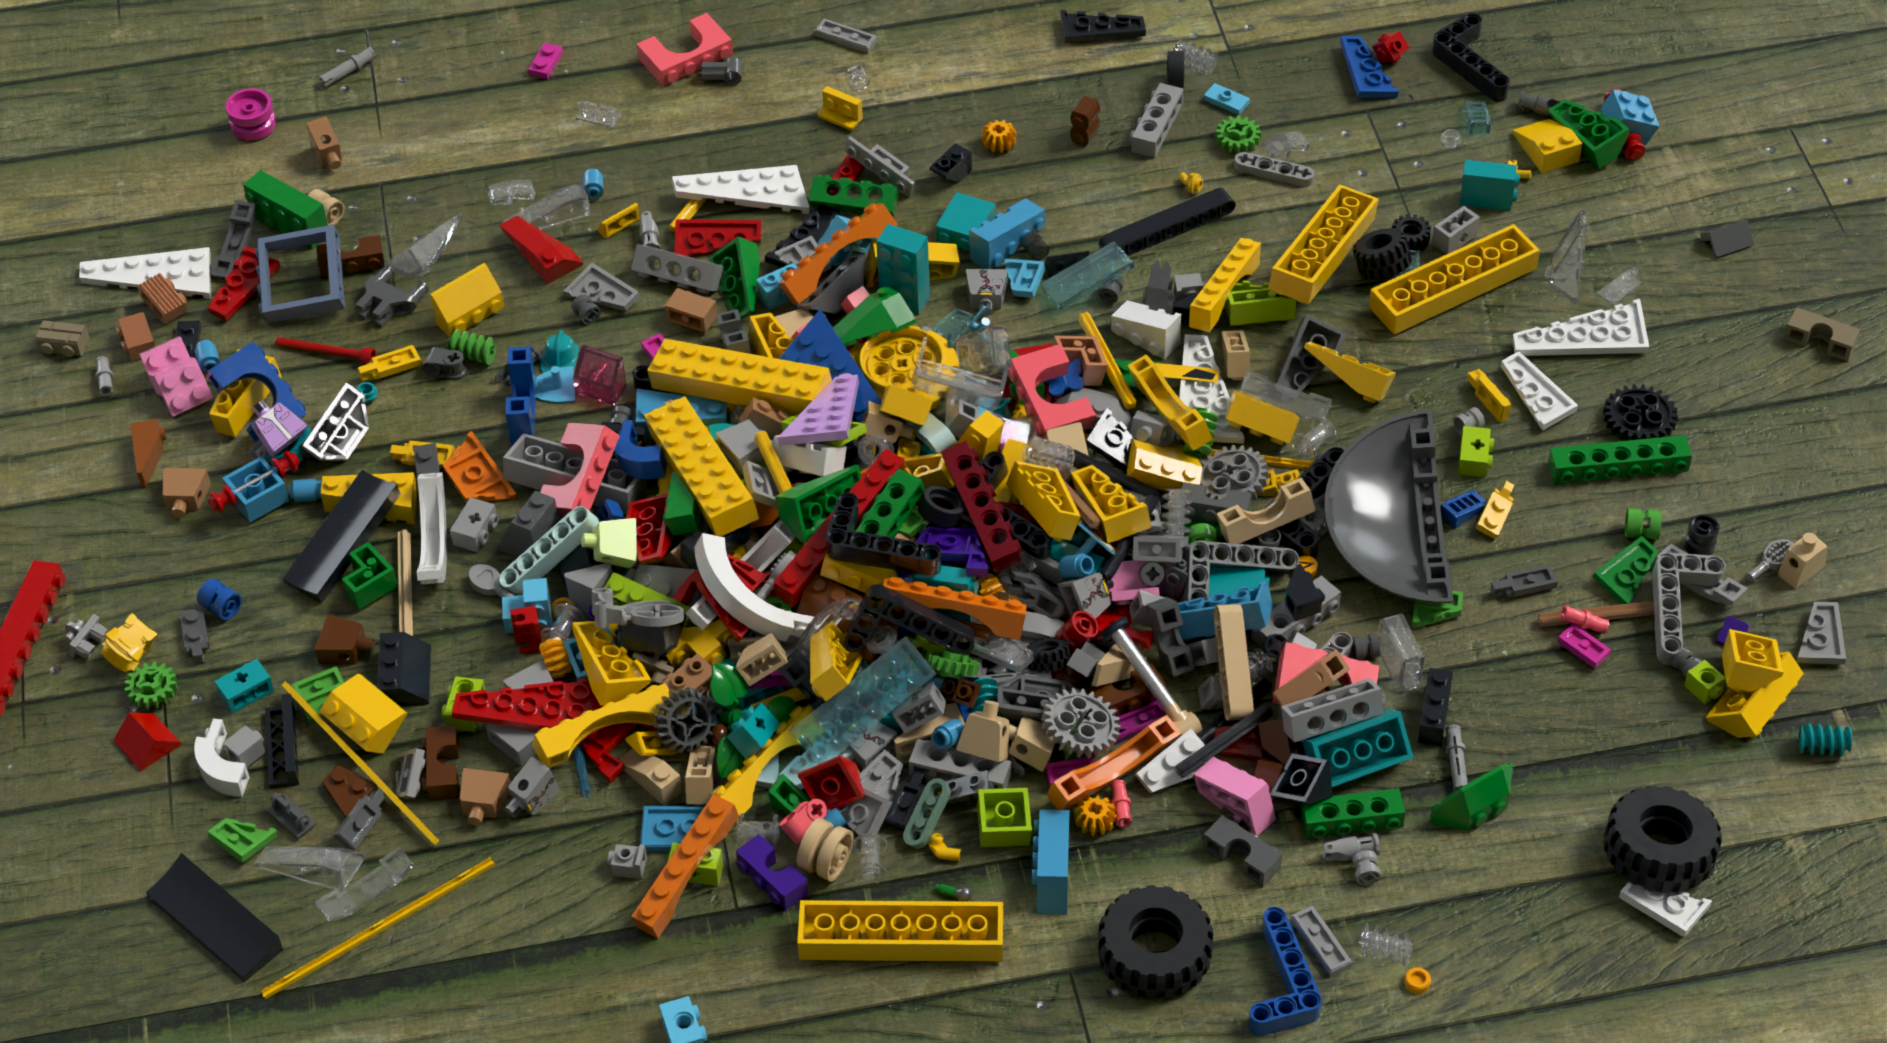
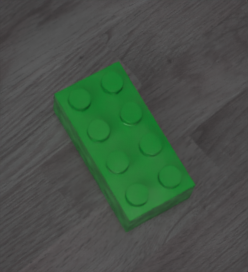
(283, 205)

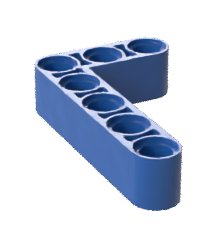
(1298, 996)

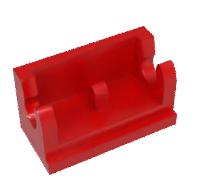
(526, 629)

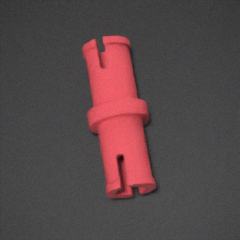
(1584, 619)
(1121, 803)

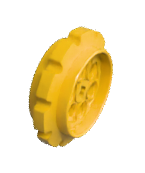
(895, 355)

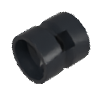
(1702, 535)

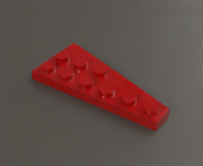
(528, 707)

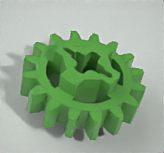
(1238, 134)
(953, 664)
(151, 685)

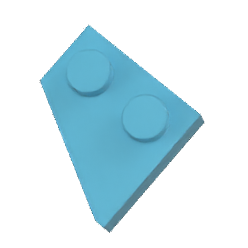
(1024, 276)

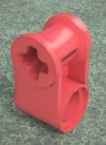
(801, 818)

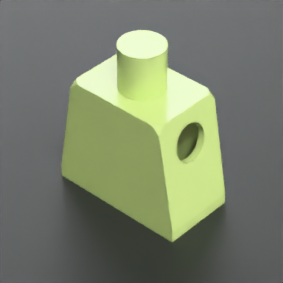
(613, 542)

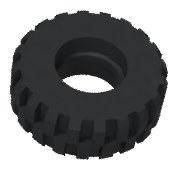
(1658, 864)
(1155, 973)

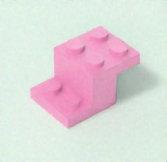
(176, 376)
(1128, 583)

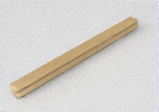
(404, 582)

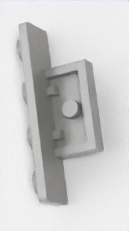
(882, 164)

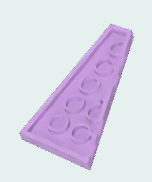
(826, 416)

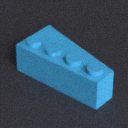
(1003, 235)
(708, 410)
(1199, 617)
(1051, 861)

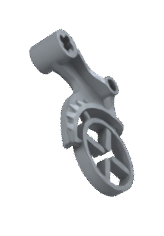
(638, 612)

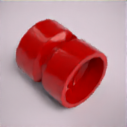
(1078, 629)

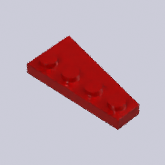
(707, 236)
(239, 285)

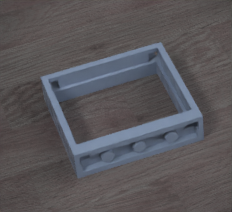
(309, 306)

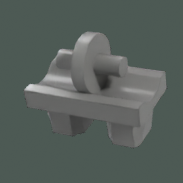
(80, 644)

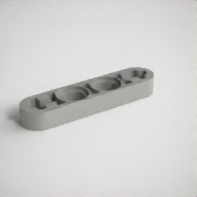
(1274, 167)

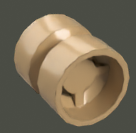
(333, 207)

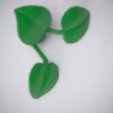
(726, 688)

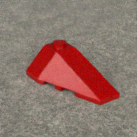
(542, 251)

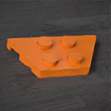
(476, 473)

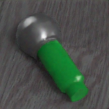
(962, 894)

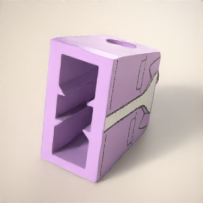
(277, 427)

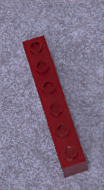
(1000, 555)

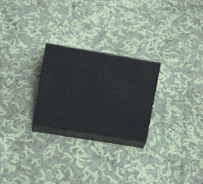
(1304, 780)

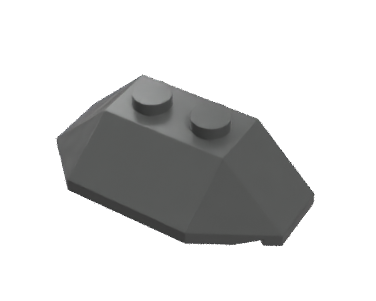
(836, 286)
(1028, 696)

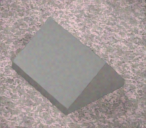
(583, 581)

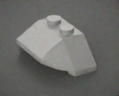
(1099, 403)
(339, 427)

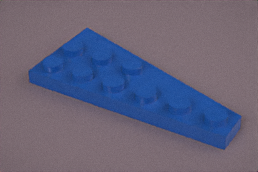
(822, 347)

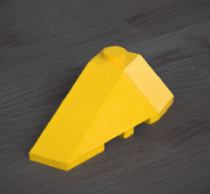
(1365, 379)
(607, 666)

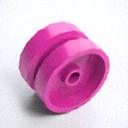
(250, 114)

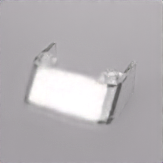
(958, 383)

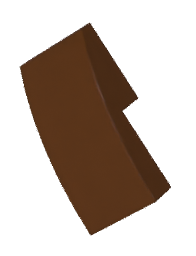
(960, 691)

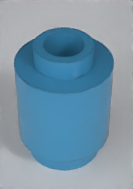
(593, 183)
(206, 355)
(305, 490)
(1076, 566)
(947, 734)

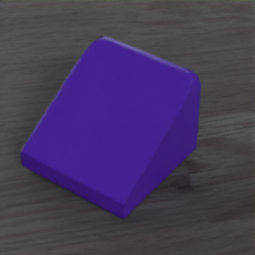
(1734, 624)

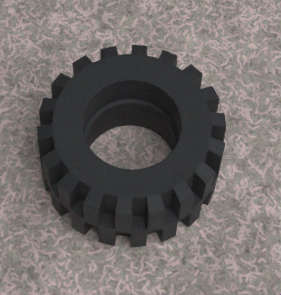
(1382, 254)

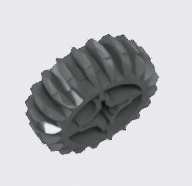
(685, 701)

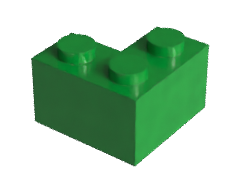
(371, 576)

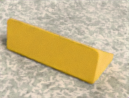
(619, 221)
(648, 744)

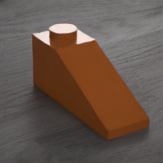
(148, 447)

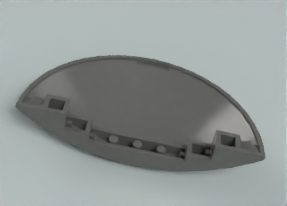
(1388, 511)

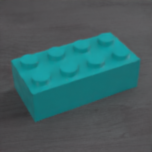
(904, 265)
(1362, 746)

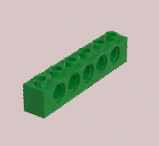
(1619, 459)

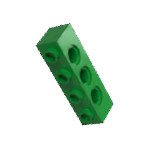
(845, 186)
(899, 509)
(1336, 813)

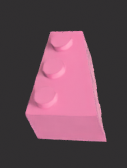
(1238, 792)

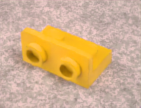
(840, 108)

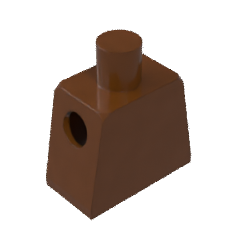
(342, 641)

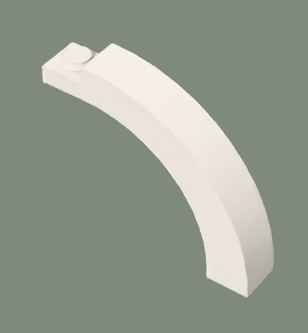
(433, 529)
(760, 556)
(737, 598)

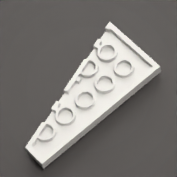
(748, 187)
(185, 268)
(1595, 332)
(1207, 394)

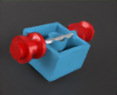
(1635, 114)
(255, 487)

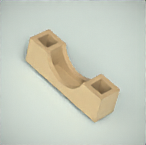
(1290, 504)

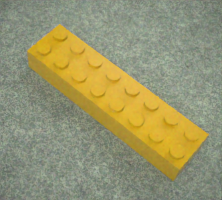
(1323, 244)
(1453, 279)
(736, 376)
(702, 467)
(900, 931)

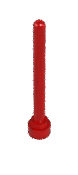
(364, 355)

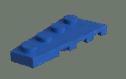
(1365, 71)

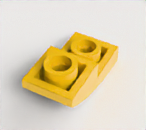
(1275, 481)

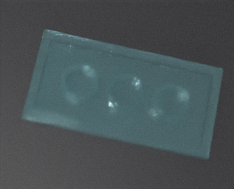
(1087, 275)

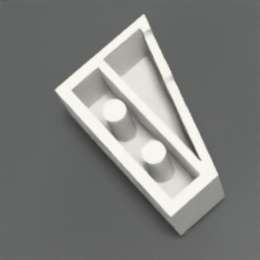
(1147, 328)
(811, 457)

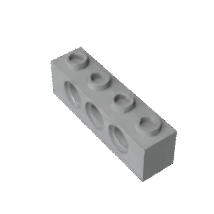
(1156, 120)
(709, 272)
(1283, 623)
(1332, 710)
(946, 764)

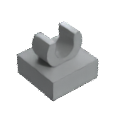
(1210, 693)

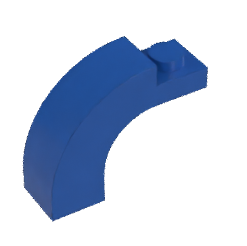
(636, 460)

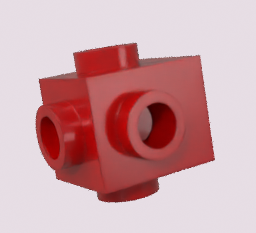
(1390, 47)

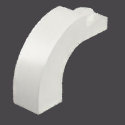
(218, 773)

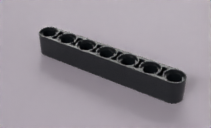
(1171, 222)

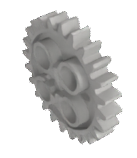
(1234, 471)
(1094, 734)

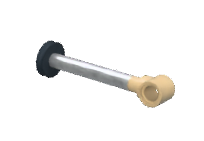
(1182, 719)

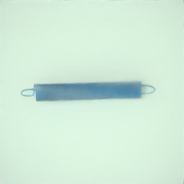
(581, 758)

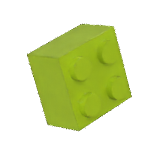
(1004, 817)

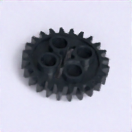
(1625, 418)

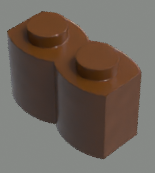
(1085, 120)

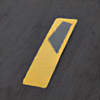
(1188, 372)

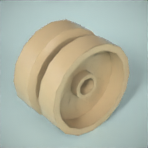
(825, 849)

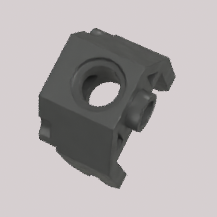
(1160, 289)

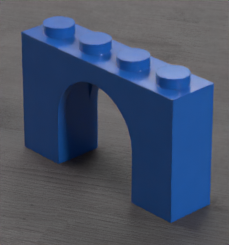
(252, 364)
(522, 404)

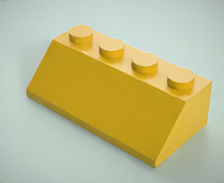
(1747, 712)

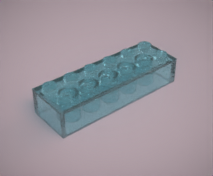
(863, 702)

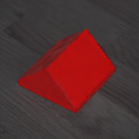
(145, 739)
(833, 782)

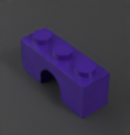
(782, 886)

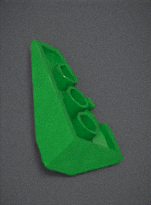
(1600, 136)
(739, 274)
(875, 314)
(811, 503)

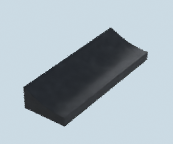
(343, 531)
(215, 918)

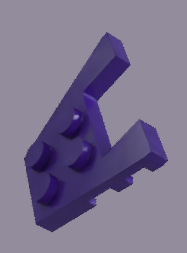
(957, 546)

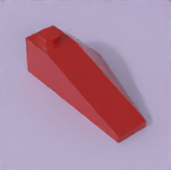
(651, 533)

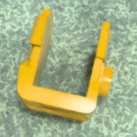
(128, 644)

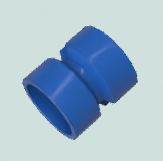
(219, 599)

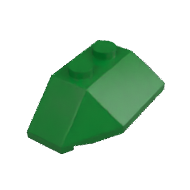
(1475, 801)

